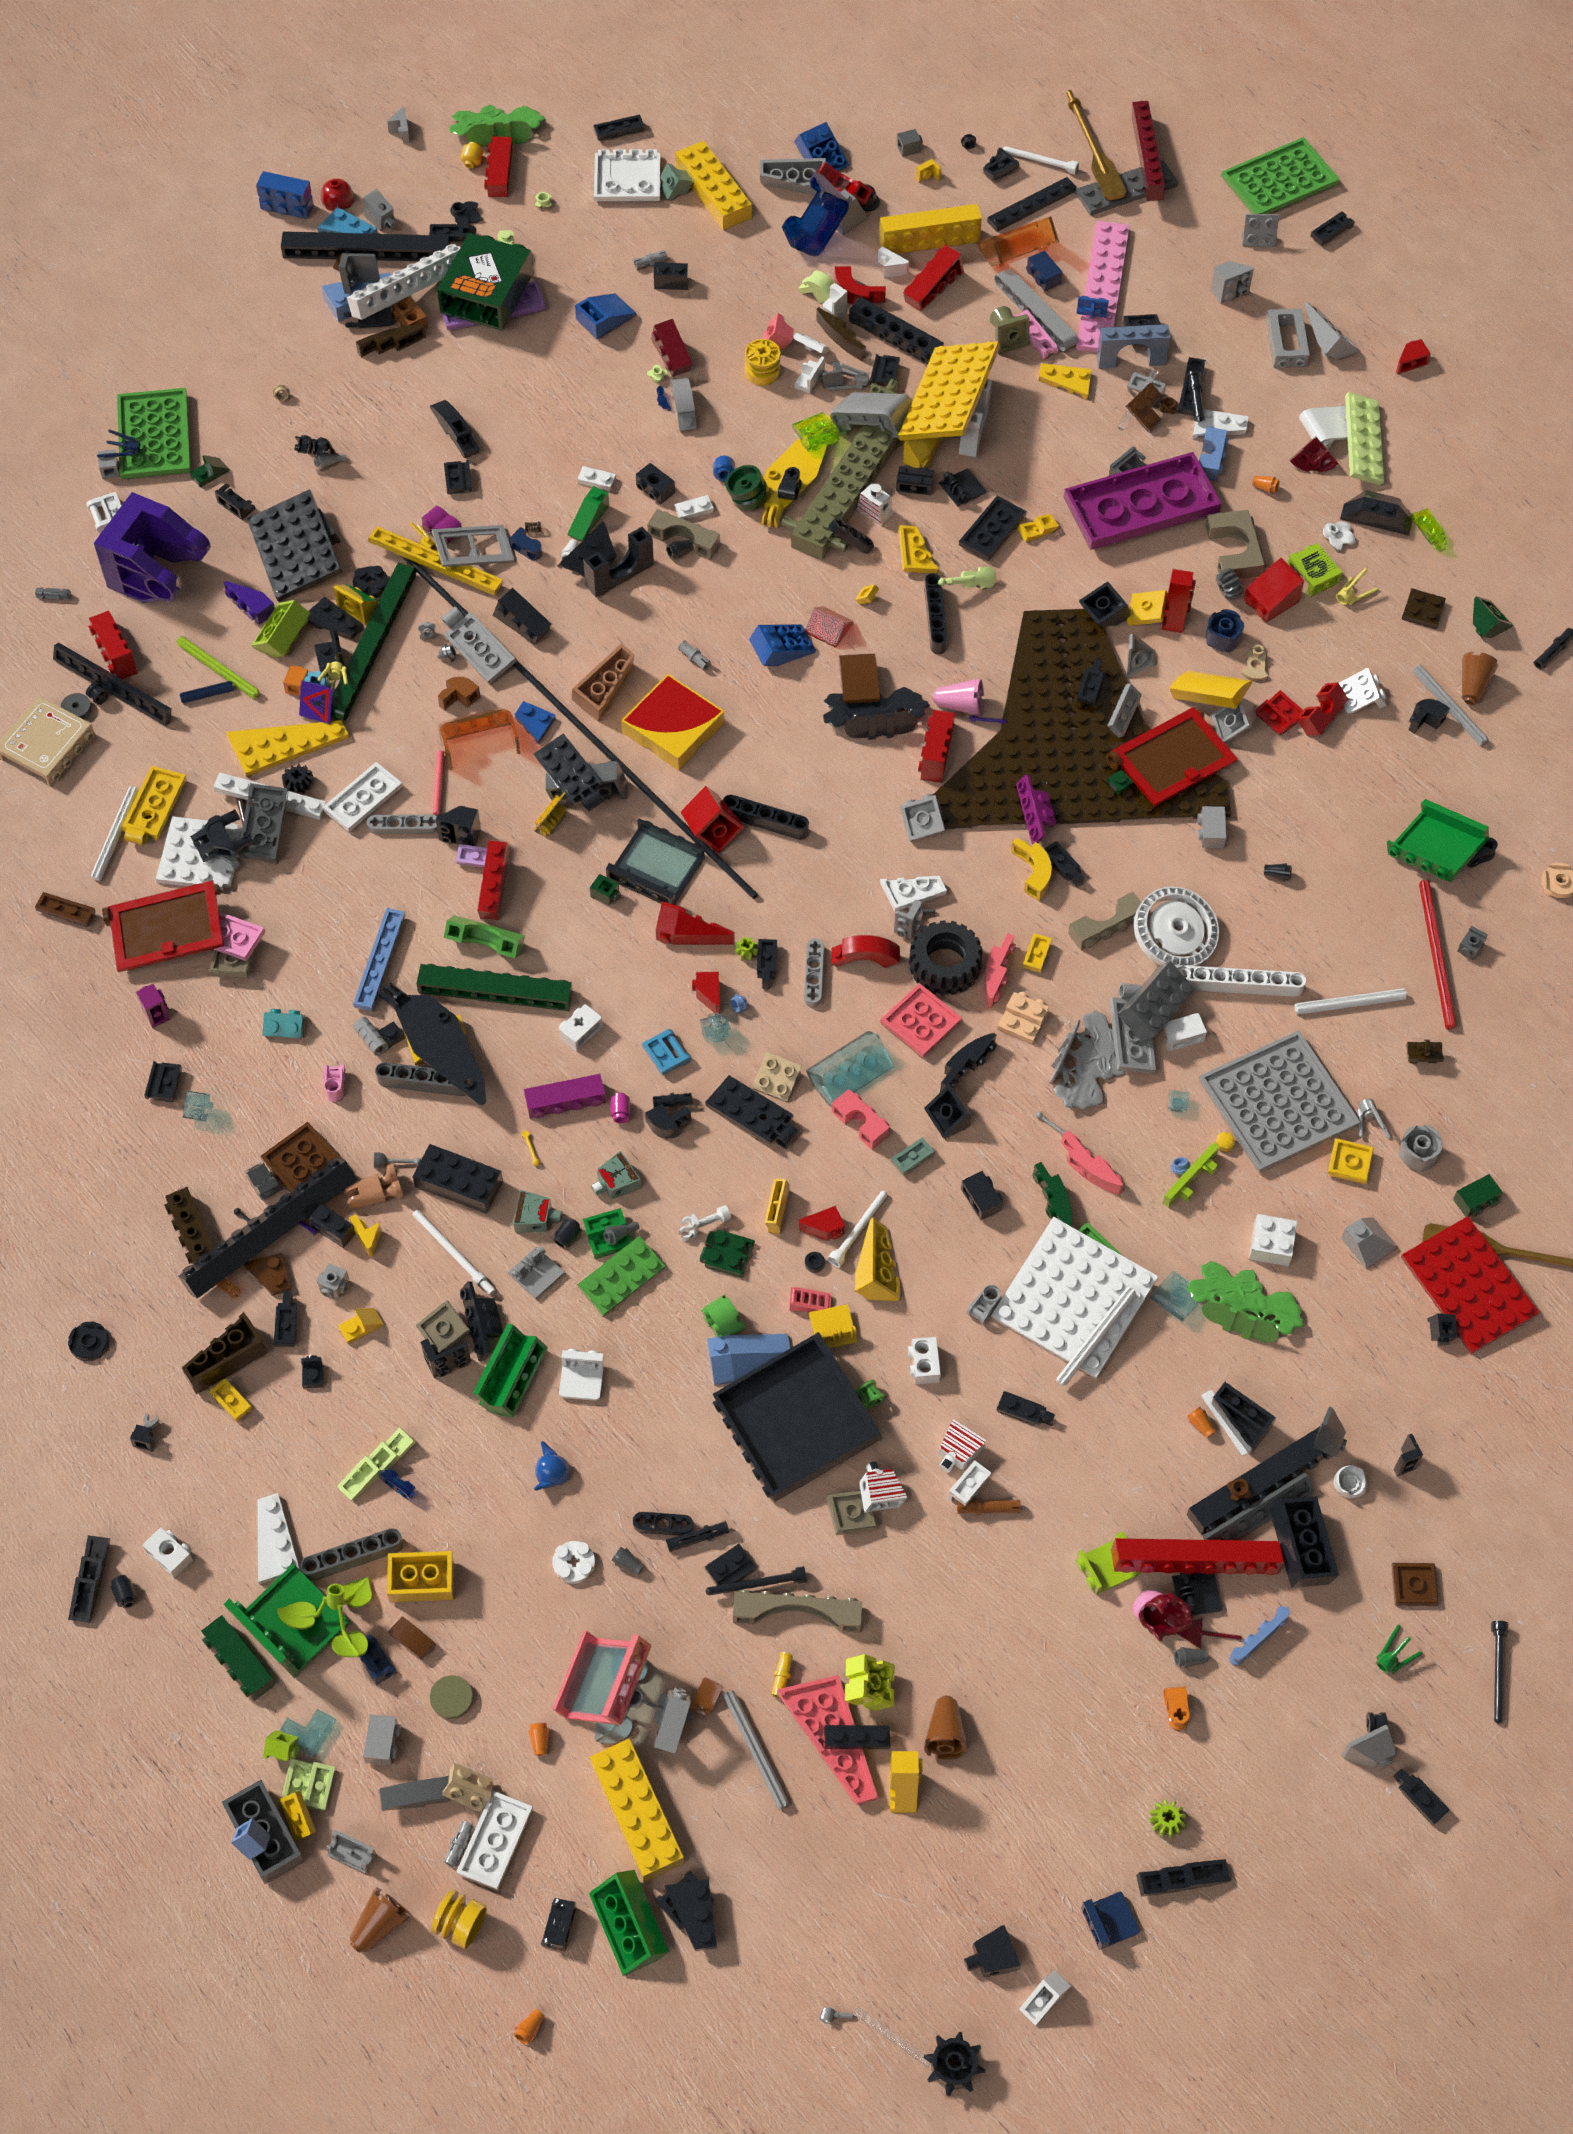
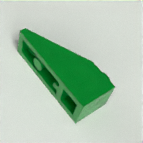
(589, 513)

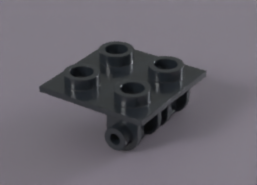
(320, 446)
(961, 486)
(1198, 1591)

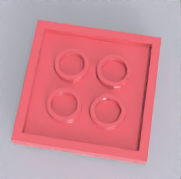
(921, 1020)

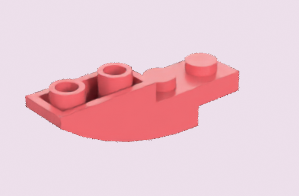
(997, 970)
(1094, 1170)

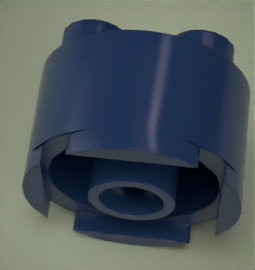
(1224, 630)

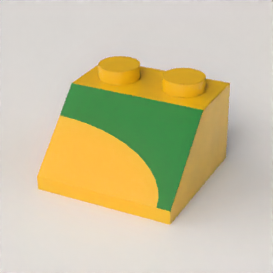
(355, 602)

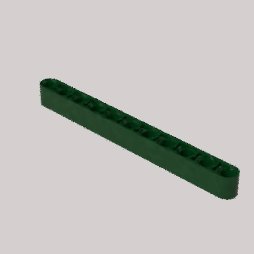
(372, 640)

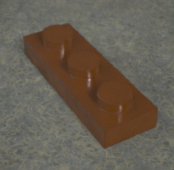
(65, 909)

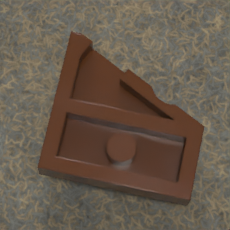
(270, 1273)

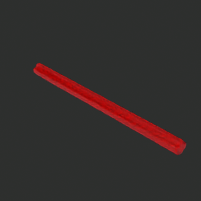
(1437, 955)

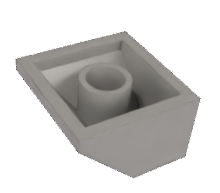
(1232, 722)
(1368, 1241)
(1371, 1749)

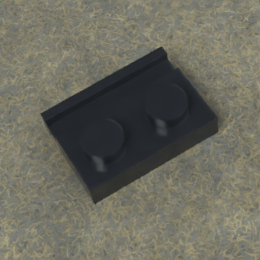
(884, 369)
(457, 477)
(163, 1081)
(730, 1566)

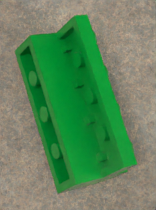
(509, 1371)

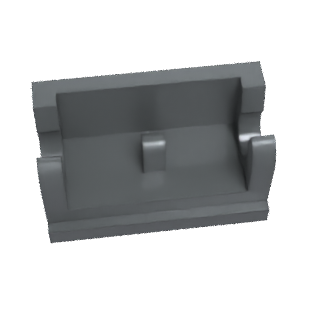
(1127, 461)

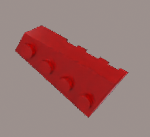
(934, 277)
(113, 645)
(937, 746)

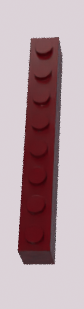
(1148, 151)

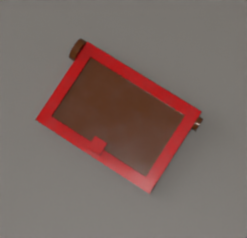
(1172, 756)
(165, 925)

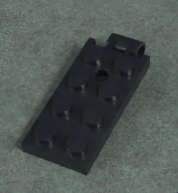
(564, 765)
(746, 1106)

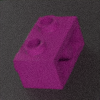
(153, 1005)

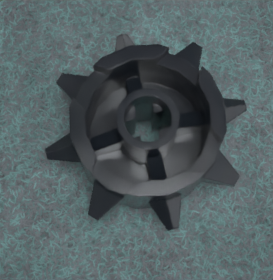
(966, 2057)

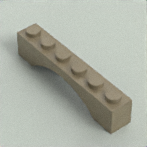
(753, 1607)

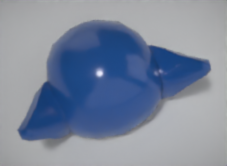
(551, 1469)

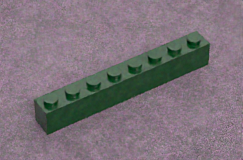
(494, 987)

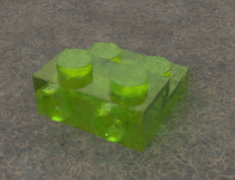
(816, 432)

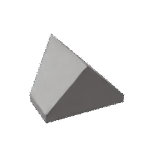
(1139, 656)

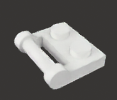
(110, 506)

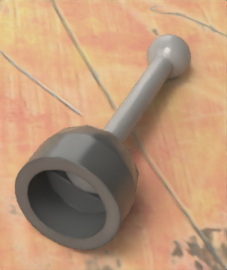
(381, 1160)

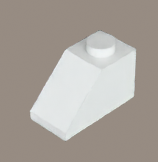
(1044, 1997)

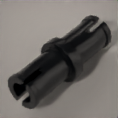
(673, 1100)

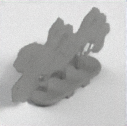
(1094, 1060)

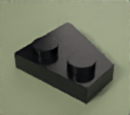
(1000, 165)

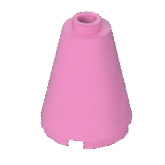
(961, 697)

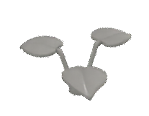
(616, 1733)

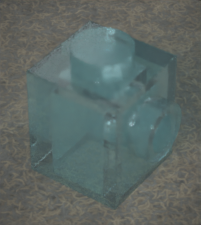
(197, 1106)

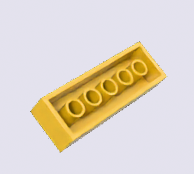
(714, 185)
(930, 229)
(636, 1810)

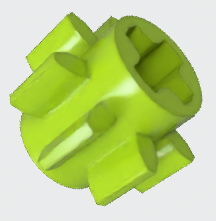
(746, 948)

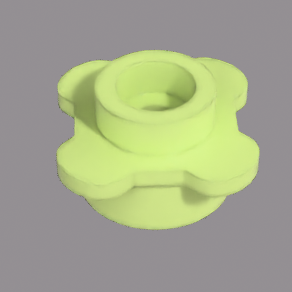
(543, 200)
(657, 373)

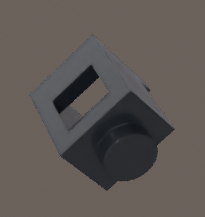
(1443, 1328)

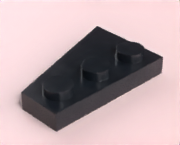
(327, 613)
(695, 1911)

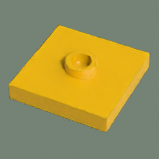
(1147, 607)
(1350, 1161)

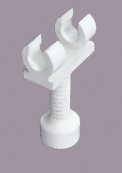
(723, 1214)

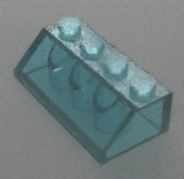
(850, 1067)

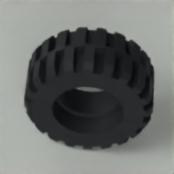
(945, 936)

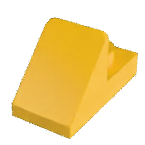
(368, 1236)
(363, 1323)

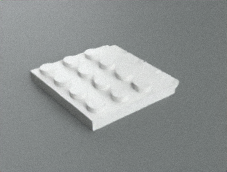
(627, 175)
(182, 862)

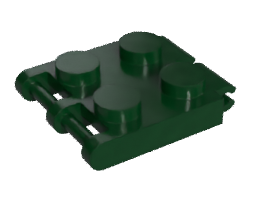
(726, 1252)

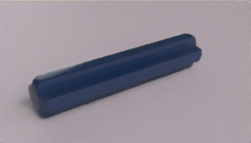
(207, 691)

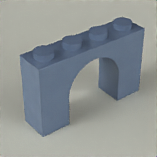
(1115, 338)

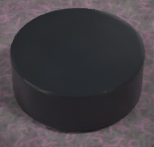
(814, 1262)

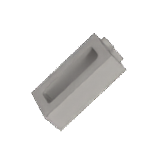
(1279, 356)

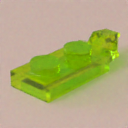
(1430, 528)

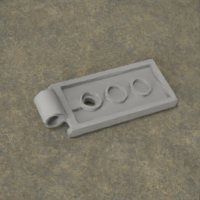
(482, 651)
(1129, 1050)

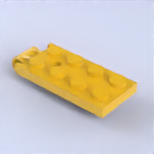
(154, 799)

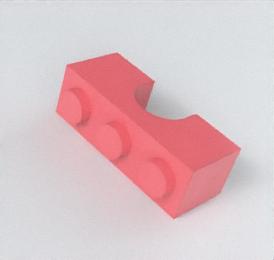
(850, 1107)

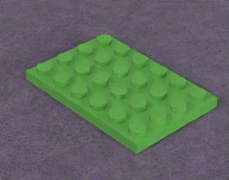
(1280, 177)
(162, 428)

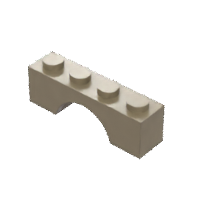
(665, 525)
(1087, 931)

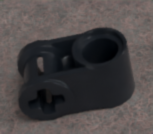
(790, 484)
(1485, 854)

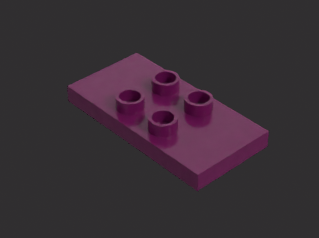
(1142, 500)

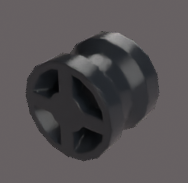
(97, 693)
(1375, 1721)

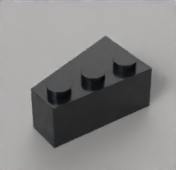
(521, 616)
(1243, 1416)

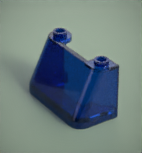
(819, 221)

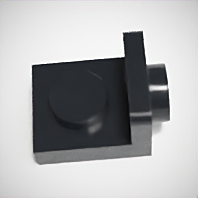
(312, 1372)

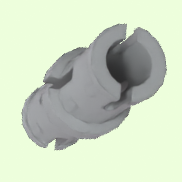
(649, 259)
(694, 655)
(458, 1844)

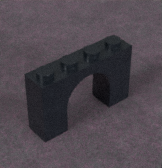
(640, 556)

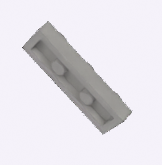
(1124, 710)

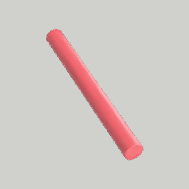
(438, 783)

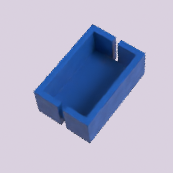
(285, 195)

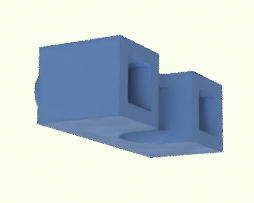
(1214, 442)

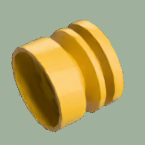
(762, 362)
(461, 1919)

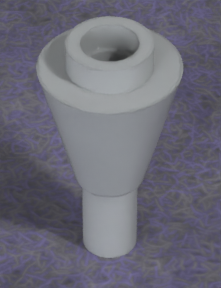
(323, 462)

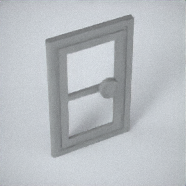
(474, 556)

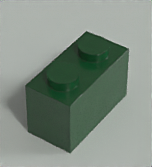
(1478, 1196)

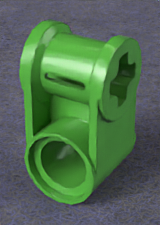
(870, 1394)

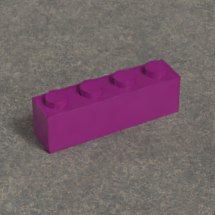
(564, 1096)

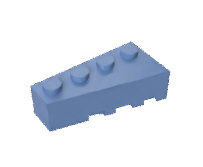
(337, 300)

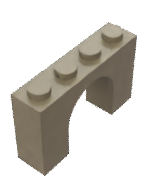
(1239, 526)

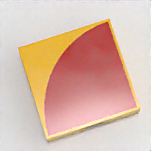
(673, 721)

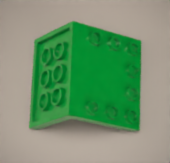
(289, 1646)

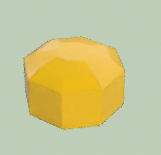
(1225, 1141)

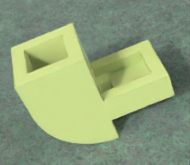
(819, 284)

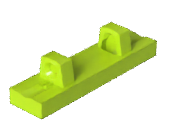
(1181, 1188)

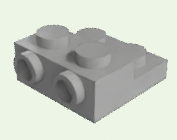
(923, 817)

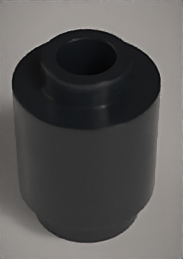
(567, 1233)
(123, 1591)

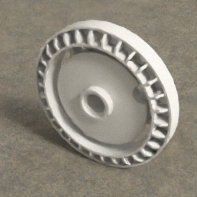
(1186, 912)

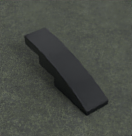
(89, 1579)
(1183, 1878)

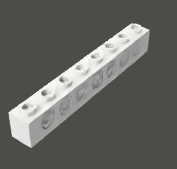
(401, 283)

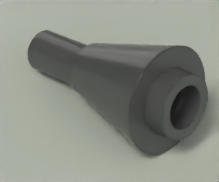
(614, 1234)

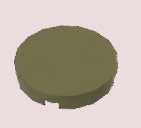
(451, 1697)

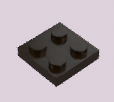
(1423, 608)

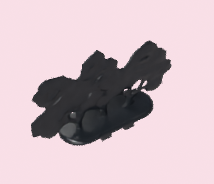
(875, 718)

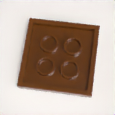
(298, 1156)

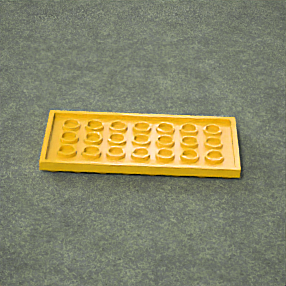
(949, 391)

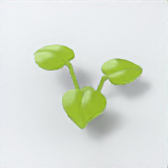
(355, 1594)

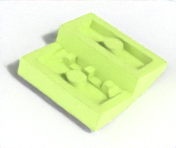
(312, 1780)

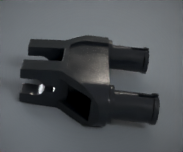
(214, 840)

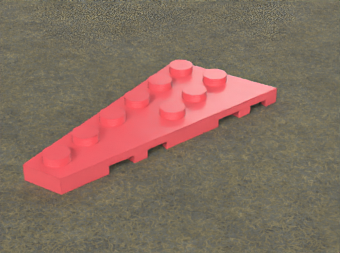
(823, 1704)

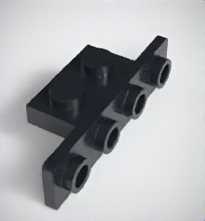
(482, 1319)

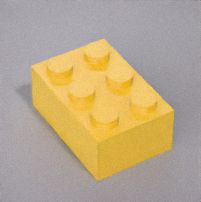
(420, 1576)

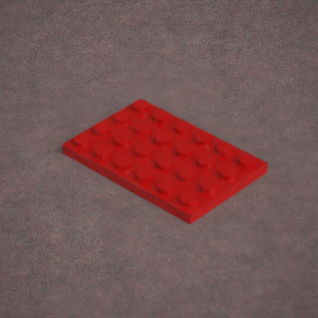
(1471, 1283)

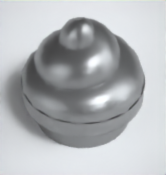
(447, 653)

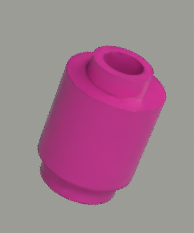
(620, 1108)

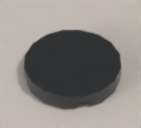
(88, 1341)

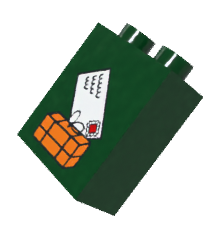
(485, 281)

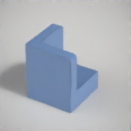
(250, 1839)

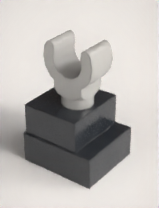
(143, 1436)

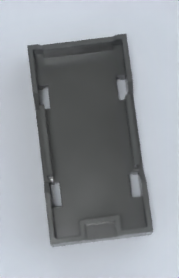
(264, 822)

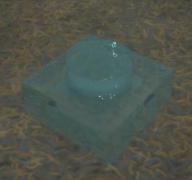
(1178, 1101)

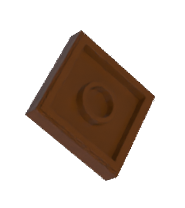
(1414, 1584)

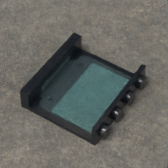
(656, 863)

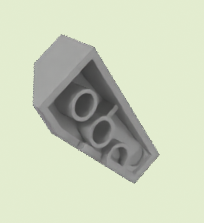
(1329, 336)

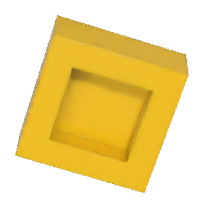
(867, 594)

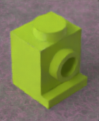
(281, 1746)

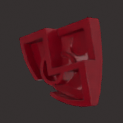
(1314, 457)

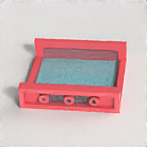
(601, 1679)

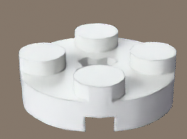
(571, 1550)

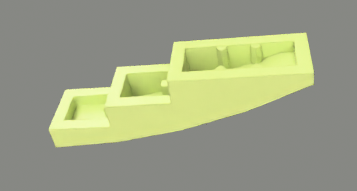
(370, 1467)

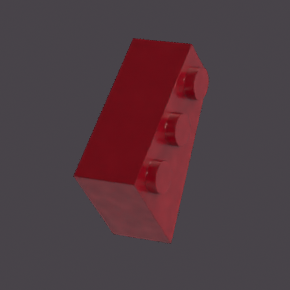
(671, 348)

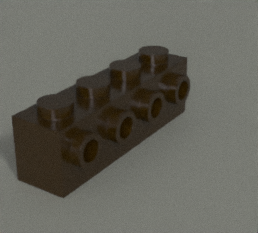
(189, 1224)

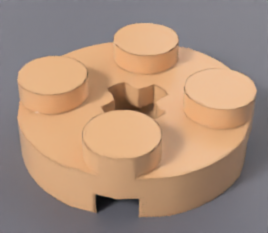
(1552, 886)

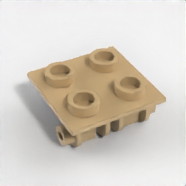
(776, 1076)

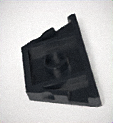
(596, 541)

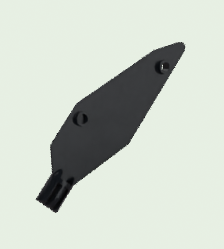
(437, 1039)

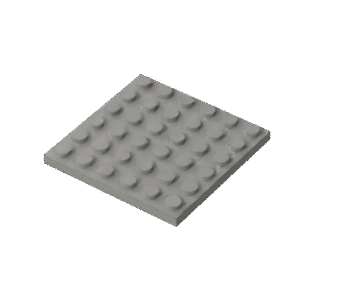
(1279, 1101)

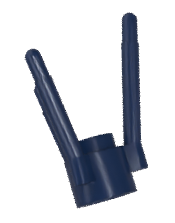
(131, 446)

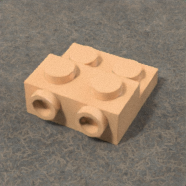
(1023, 1017)

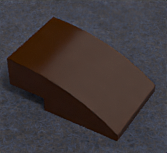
(859, 678)

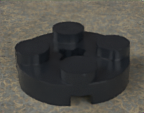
(368, 573)

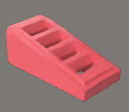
(803, 1307)

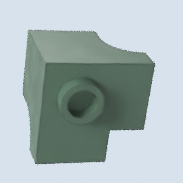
(675, 182)

